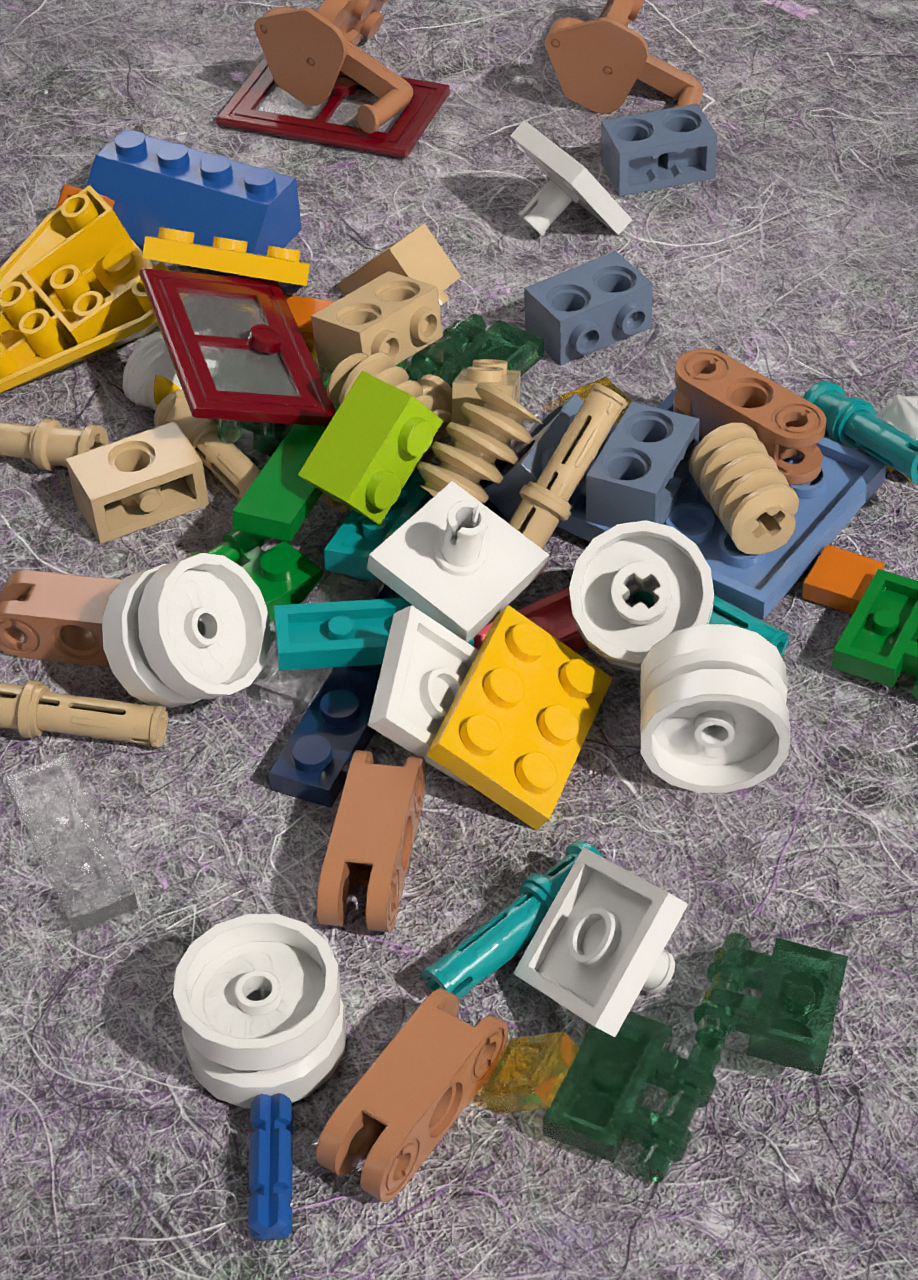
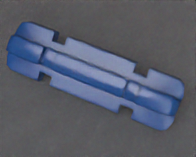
(270, 1167)

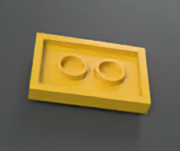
(226, 256)
(520, 717)

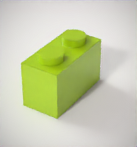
(371, 447)

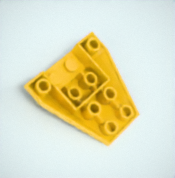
(71, 291)

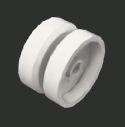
(634, 560)
(186, 631)
(714, 709)
(260, 1008)

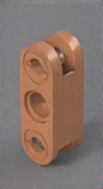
(739, 394)
(56, 615)
(372, 840)
(411, 1095)

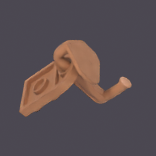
(312, 47)
(605, 57)

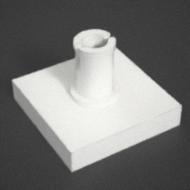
(566, 183)
(457, 562)
(419, 682)
(602, 942)

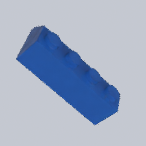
(195, 192)

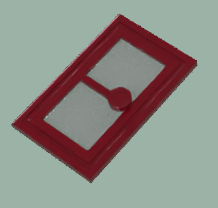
(270, 110)
(237, 348)

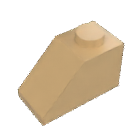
(412, 256)

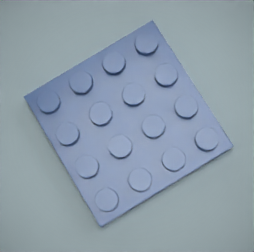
(762, 580)

